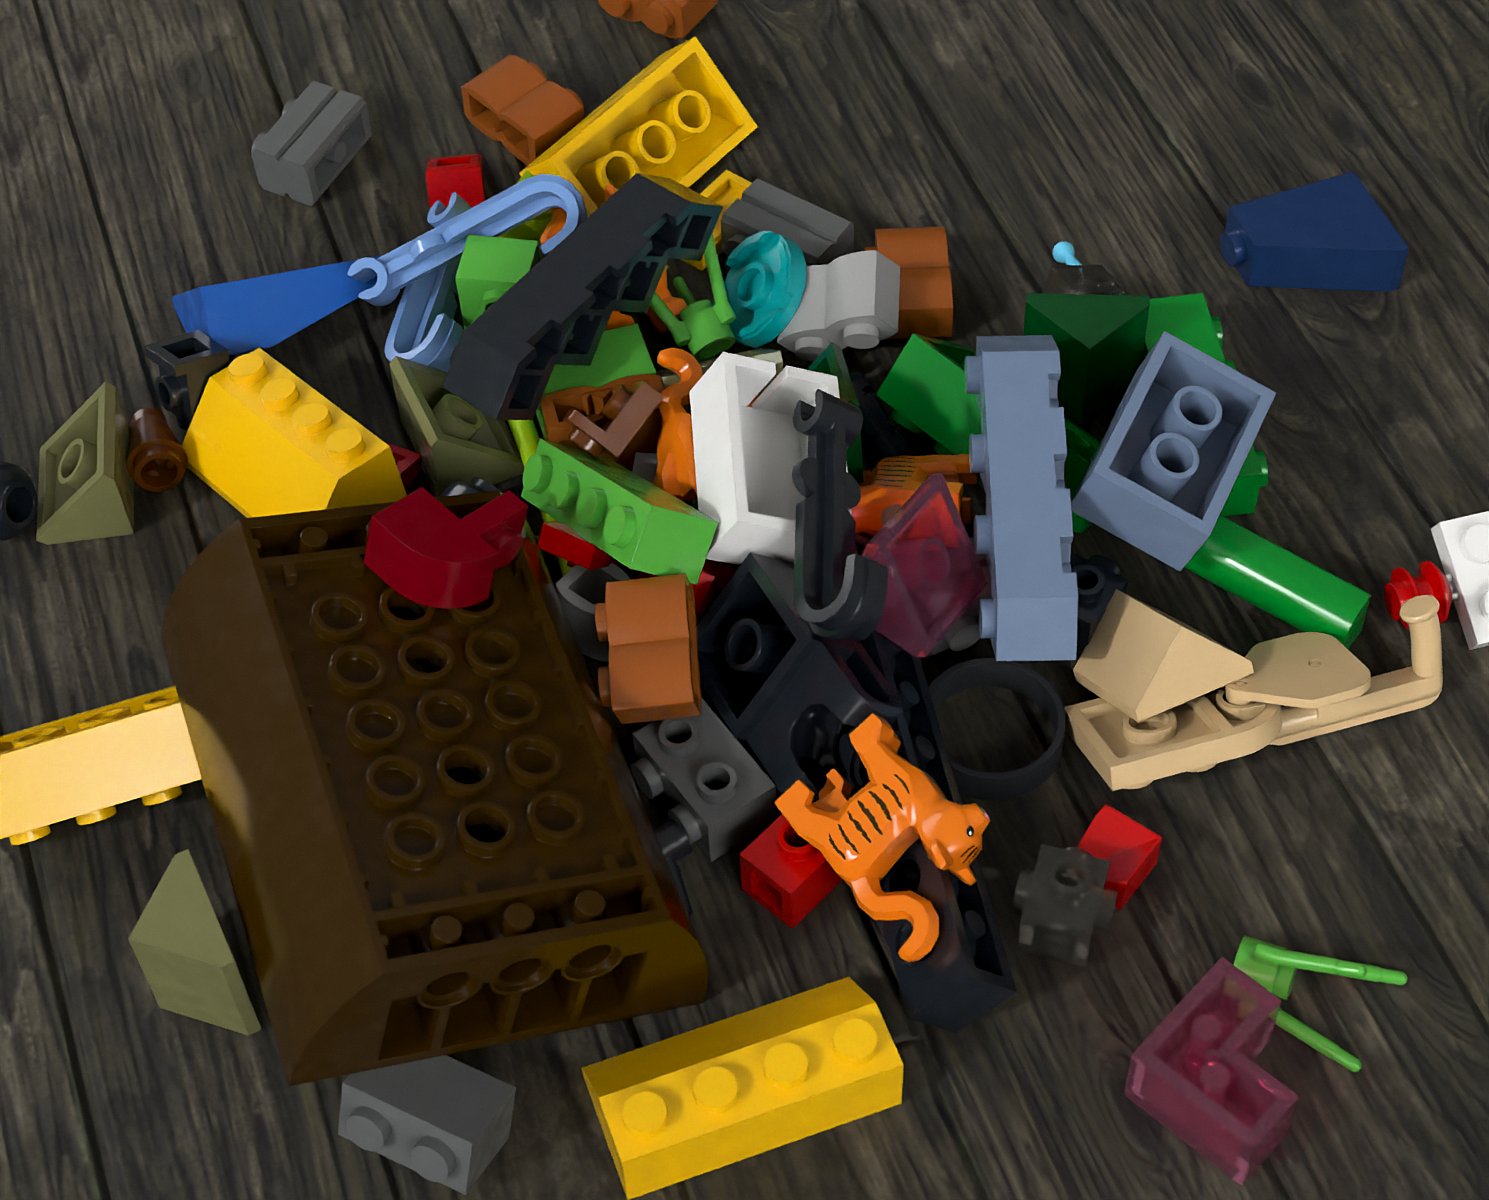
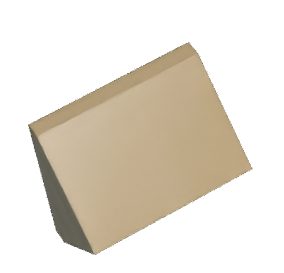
(1153, 661)

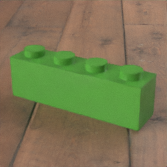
(618, 511)

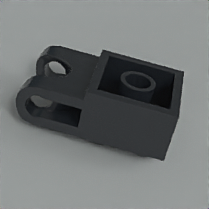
(781, 680)

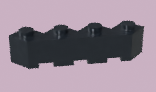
(568, 296)

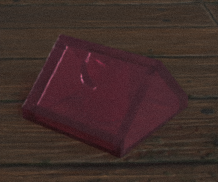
(929, 568)

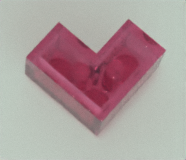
(1202, 1076)

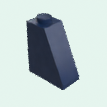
(1315, 239)

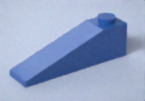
(267, 307)

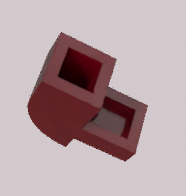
(437, 556)

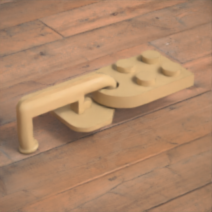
(1305, 671)

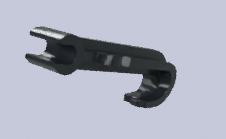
(833, 585)

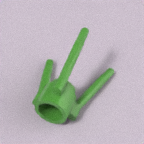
(702, 325)
(1276, 971)

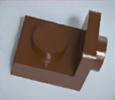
(625, 416)

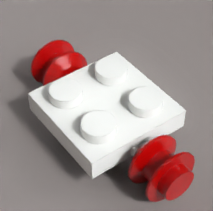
(1465, 560)

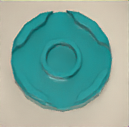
(764, 286)

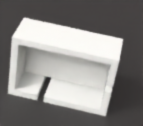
(750, 452)

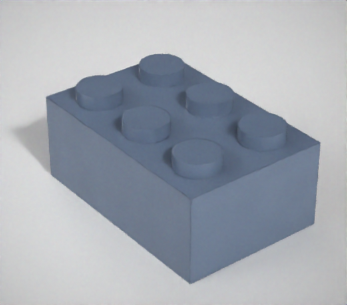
(1172, 451)

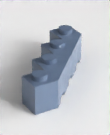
(1027, 505)

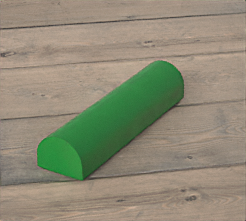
(1280, 582)

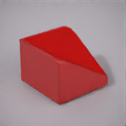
(1128, 847)

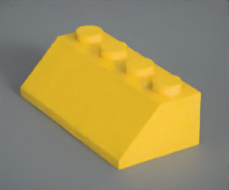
(662, 123)
(284, 446)
(93, 763)
(744, 1085)

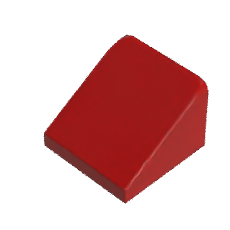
(455, 174)

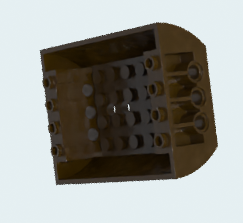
(349, 841)

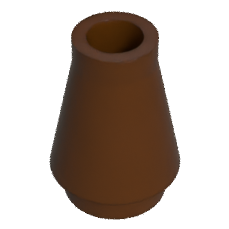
(154, 453)

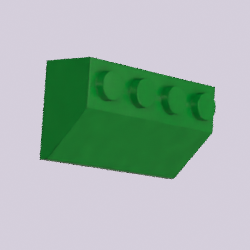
(931, 397)

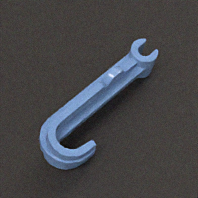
(448, 240)
(424, 319)

